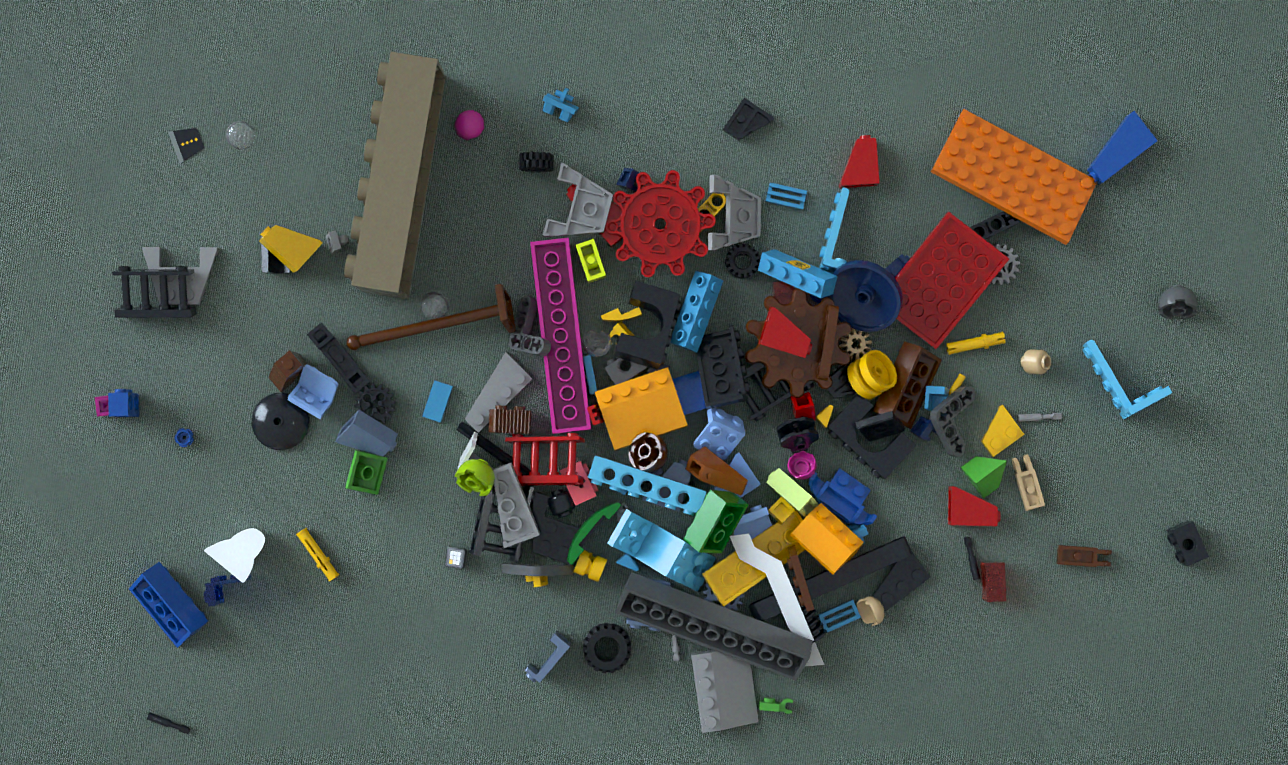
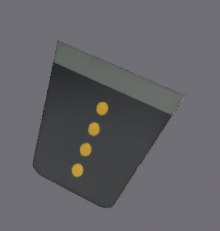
(186, 143)

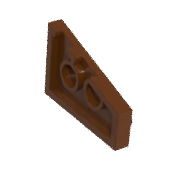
(799, 579)

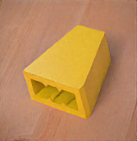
(289, 246)

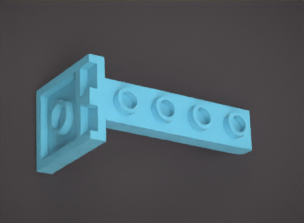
(827, 263)
(1112, 385)

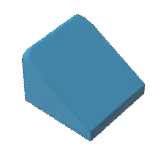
(628, 561)

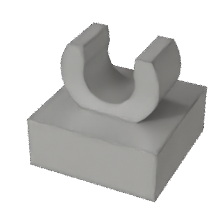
(335, 241)

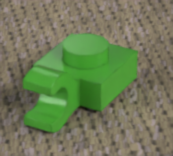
(770, 704)

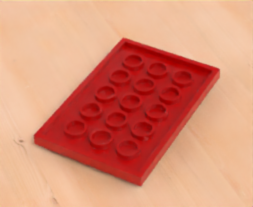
(946, 279)

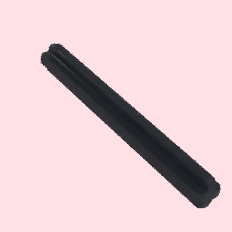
(489, 447)

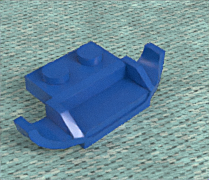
(842, 497)

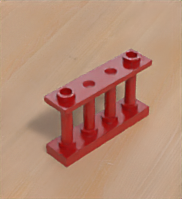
(552, 477)

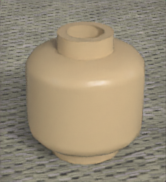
(1035, 361)

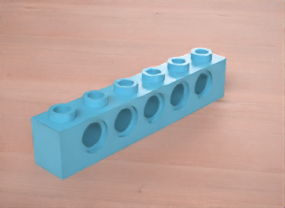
(600, 464)

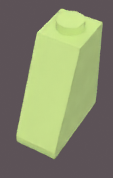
(791, 492)

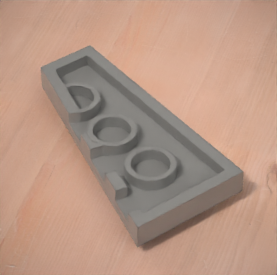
(500, 390)
(514, 511)

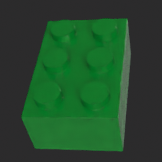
(715, 521)

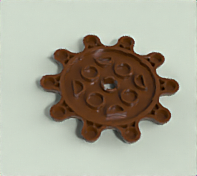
(790, 367)

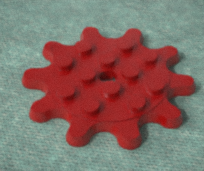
(657, 202)

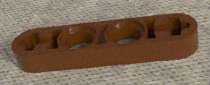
(827, 342)

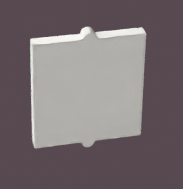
(468, 450)

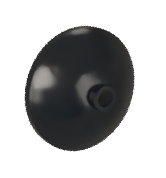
(293, 423)

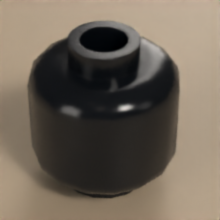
(561, 503)

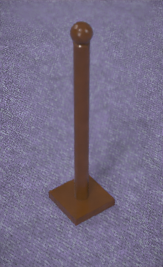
(503, 309)

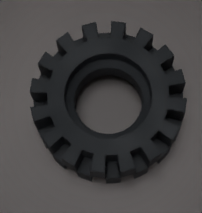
(536, 162)
(742, 272)

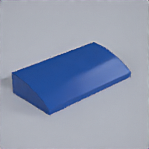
(690, 392)

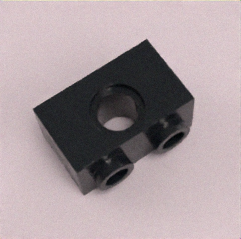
(1196, 549)

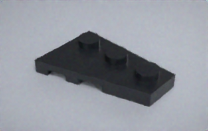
(901, 581)

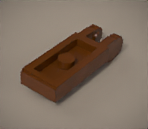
(1081, 556)

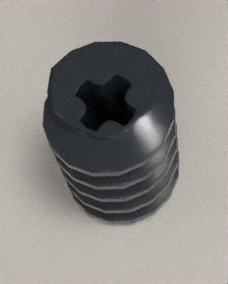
(813, 625)

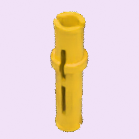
(975, 343)
(322, 561)

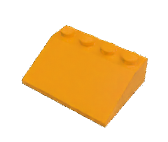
(640, 407)

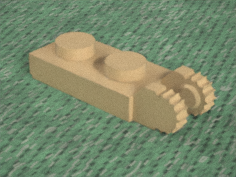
(1028, 484)

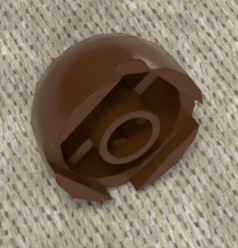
(648, 452)

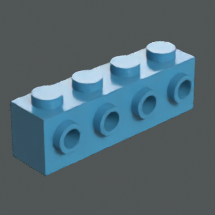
(696, 311)

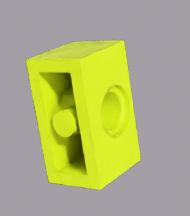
(590, 260)

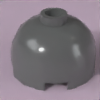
(1178, 302)

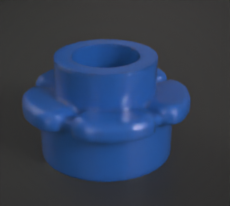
(179, 437)

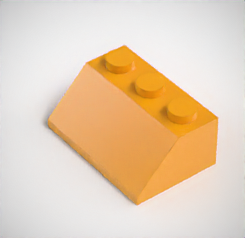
(827, 538)

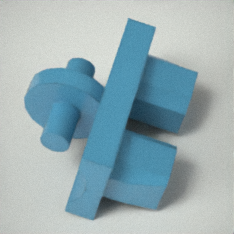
(552, 102)

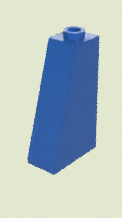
(1124, 145)

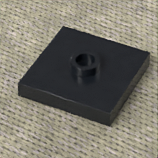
(880, 426)

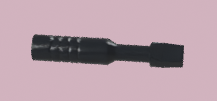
(972, 559)
(167, 723)

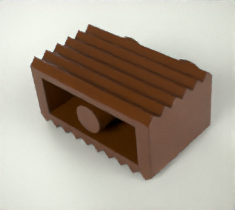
(509, 421)

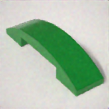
(606, 511)

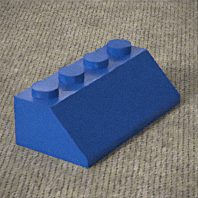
(168, 604)

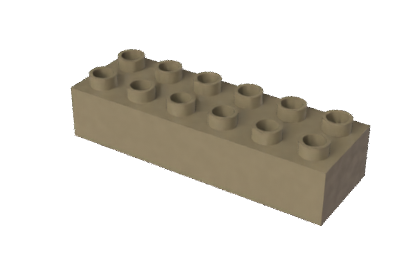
(398, 175)

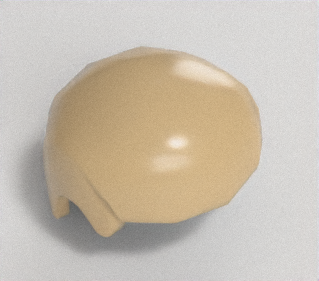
(870, 610)

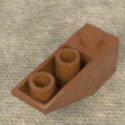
(714, 471)

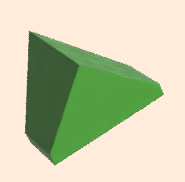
(984, 474)

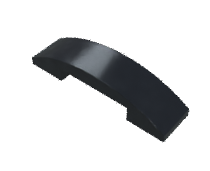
(338, 357)

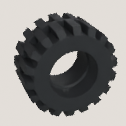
(600, 663)

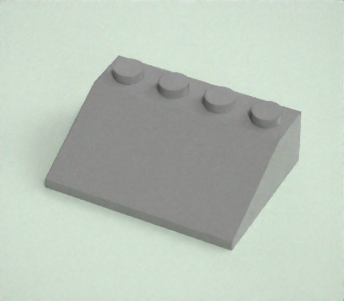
(723, 691)

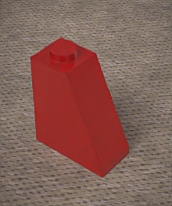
(862, 165)
(784, 335)
(970, 510)

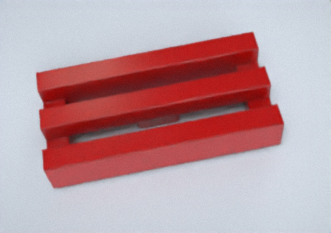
(597, 414)

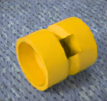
(590, 565)

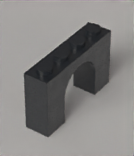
(663, 305)
(880, 462)

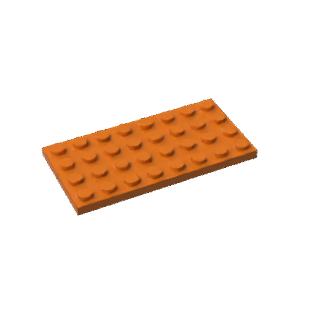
(1014, 176)

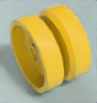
(872, 374)

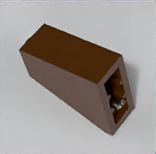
(287, 370)

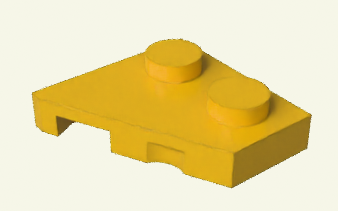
(1001, 432)

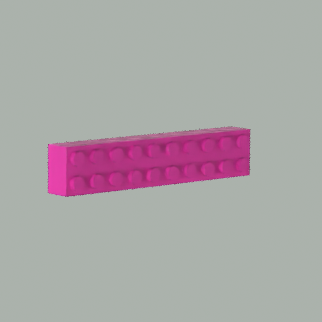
(561, 327)

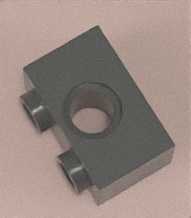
(617, 375)

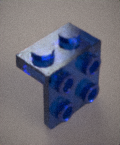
(214, 590)

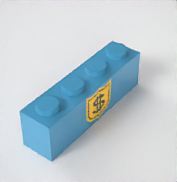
(797, 273)

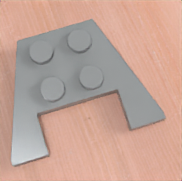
(588, 208)
(742, 214)
(195, 282)

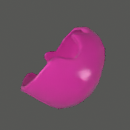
(469, 124)
(802, 465)

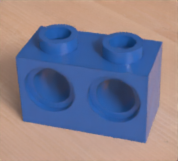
(123, 403)

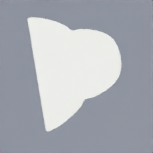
(238, 552)

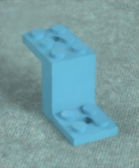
(661, 550)

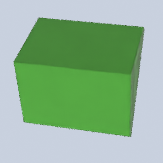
(366, 472)

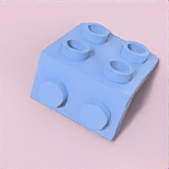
(314, 392)
(721, 433)
(753, 522)

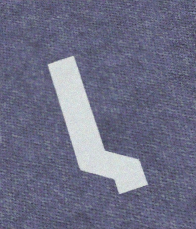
(781, 587)

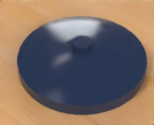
(866, 295)

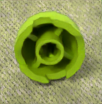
(475, 476)

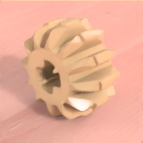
(862, 344)

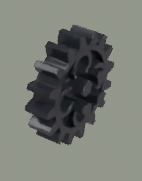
(374, 395)

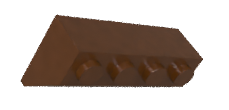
(914, 372)

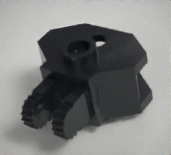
(797, 434)

